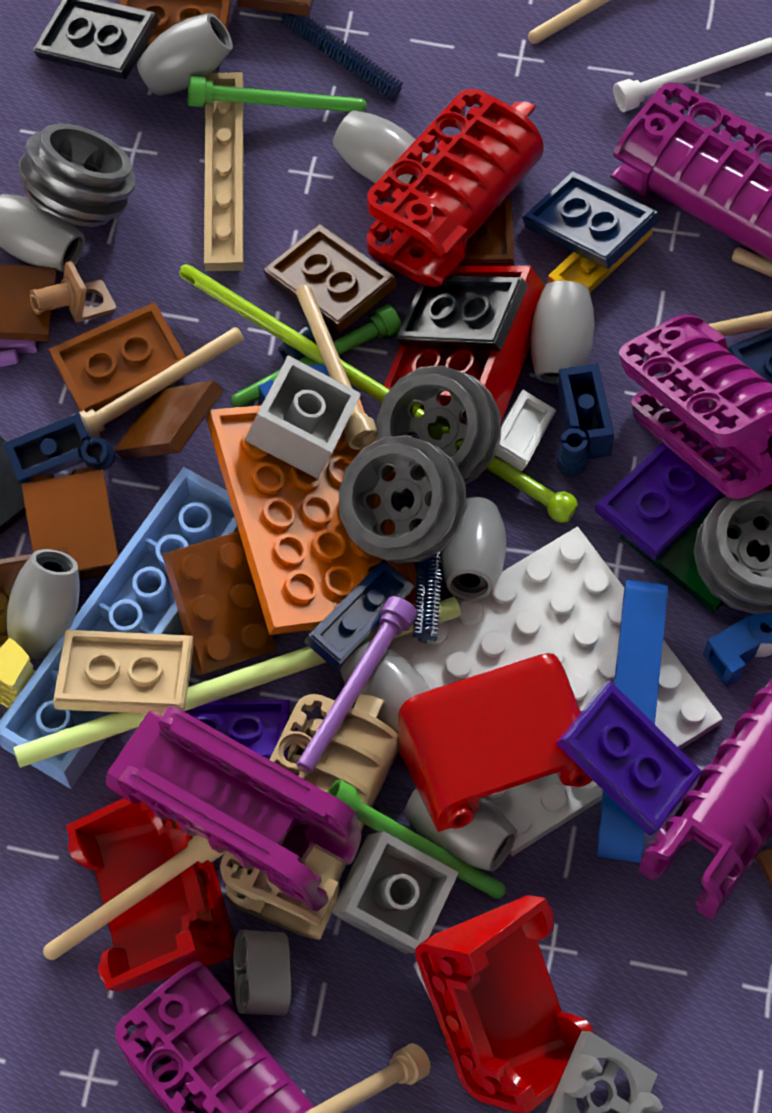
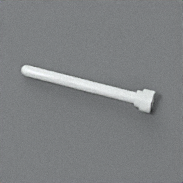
(630, 93)

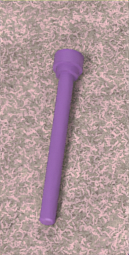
(396, 616)

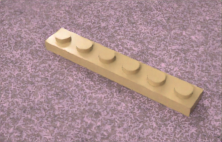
(224, 179)

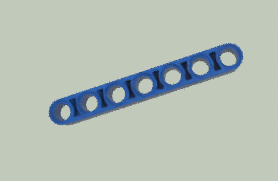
(638, 678)

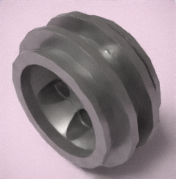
(76, 174)
(470, 440)
(436, 506)
(742, 567)

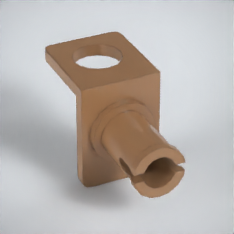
(72, 293)

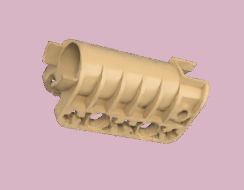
(359, 756)

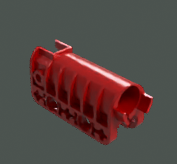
(453, 188)

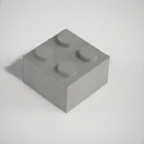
(302, 417)
(394, 892)

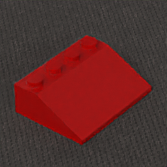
(494, 369)

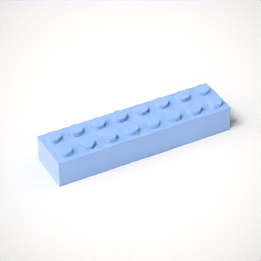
(128, 599)

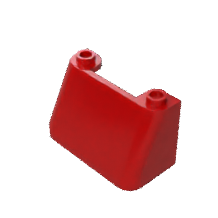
(488, 736)
(171, 925)
(501, 1004)

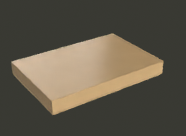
(123, 672)

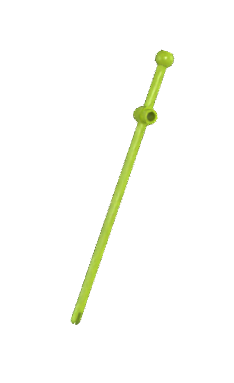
(559, 505)

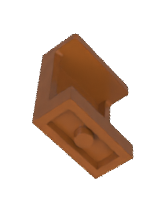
(75, 516)

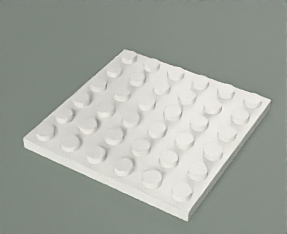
(566, 606)

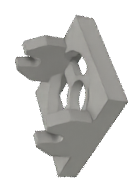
(578, 1079)

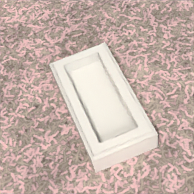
(523, 429)

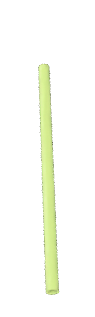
(196, 696)

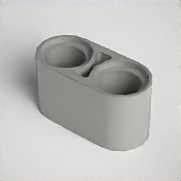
(262, 972)

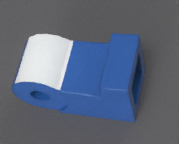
(739, 644)

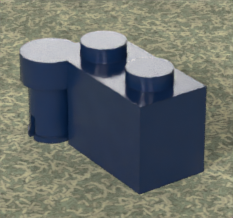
(584, 417)
(57, 449)

